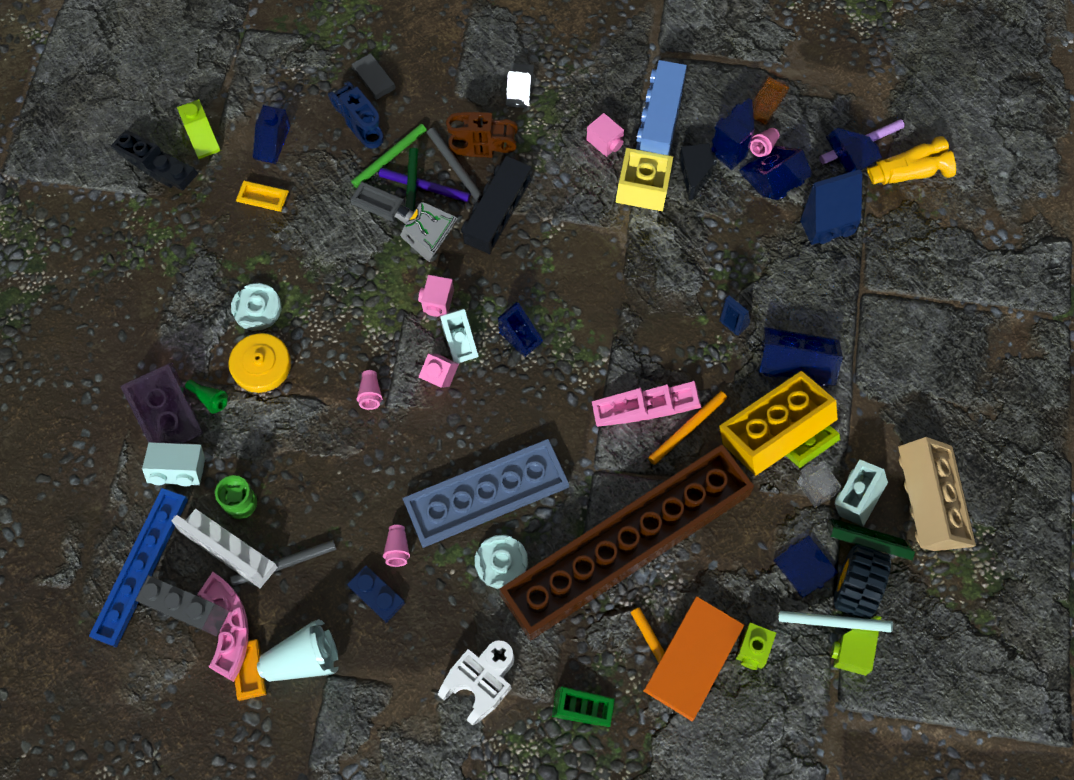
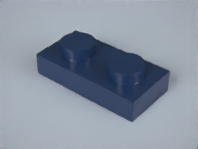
(376, 594)

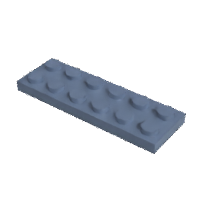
(485, 493)

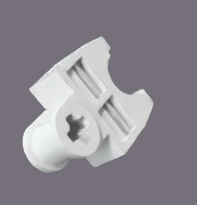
(492, 672)

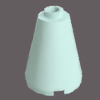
(301, 655)

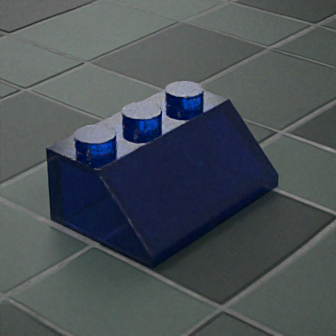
(790, 352)

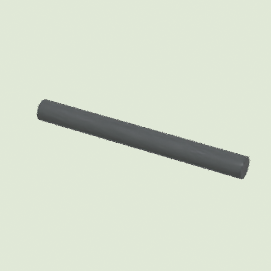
(455, 164)
(293, 559)

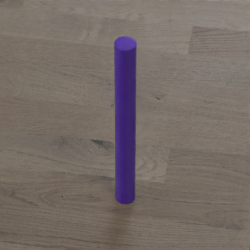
(426, 185)

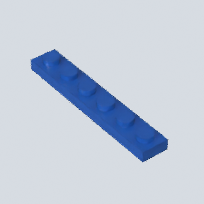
(138, 565)

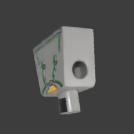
(425, 228)

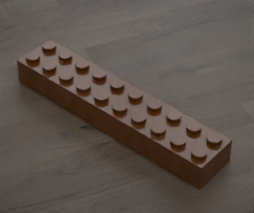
(625, 542)

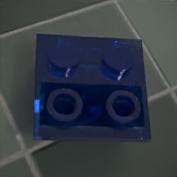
(734, 135)

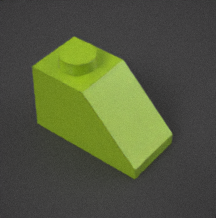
(198, 129)
(856, 650)

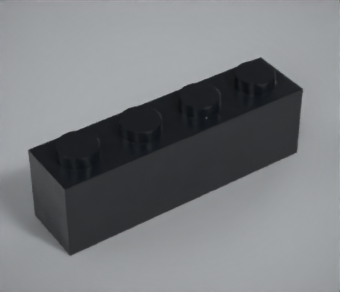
(497, 204)

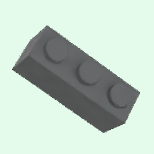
(182, 605)

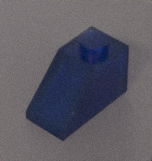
(270, 134)
(853, 149)

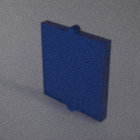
(805, 566)

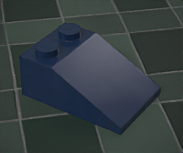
(833, 208)

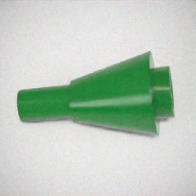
(213, 399)

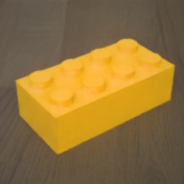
(778, 422)

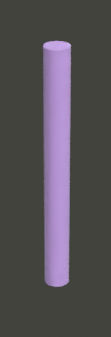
(875, 135)

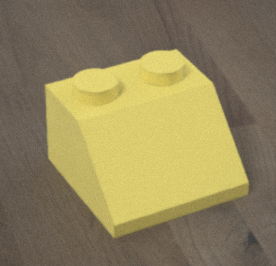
(644, 179)

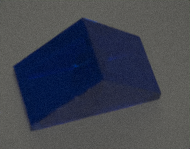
(519, 330)

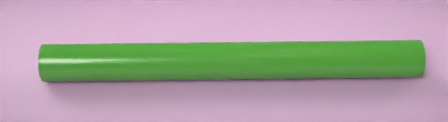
(389, 155)

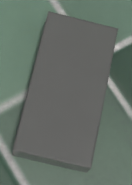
(373, 76)
(376, 201)

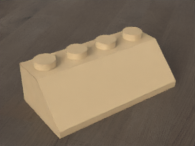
(935, 495)

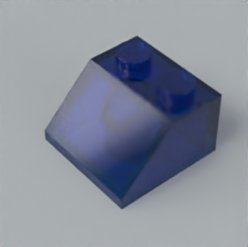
(777, 172)

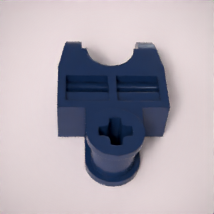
(358, 113)

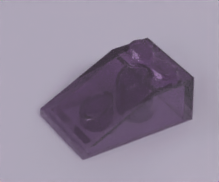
(162, 406)

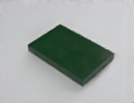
(870, 538)

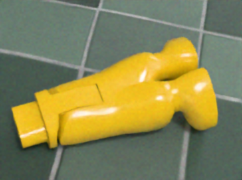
(915, 163)

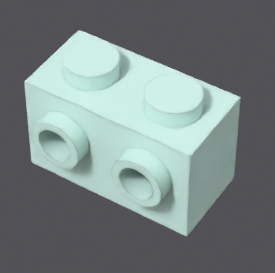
(173, 464)
(861, 492)

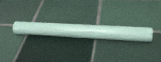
(836, 621)

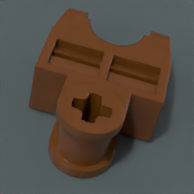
(489, 135)

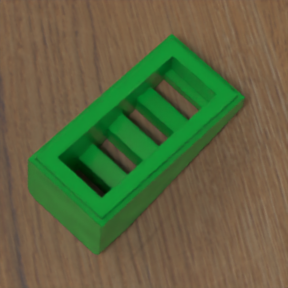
(570, 714)

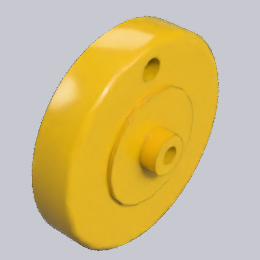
(259, 362)

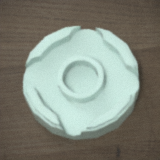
(256, 307)
(500, 560)

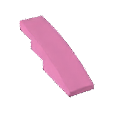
(646, 405)

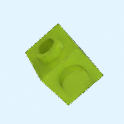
(755, 646)

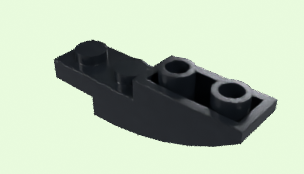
(153, 161)

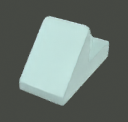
(459, 336)

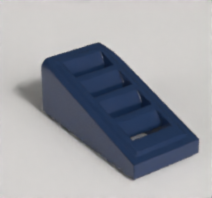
(734, 316)

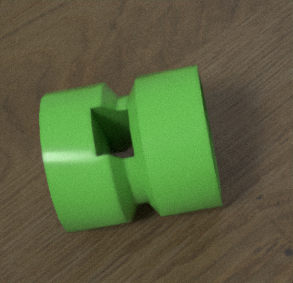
(236, 497)

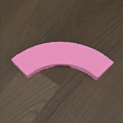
(234, 631)

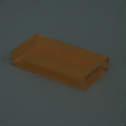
(768, 100)

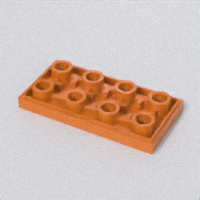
(693, 658)

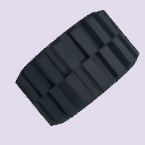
(862, 581)

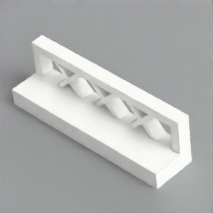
(226, 547)

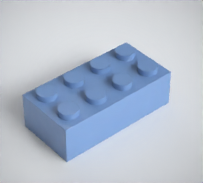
(661, 108)

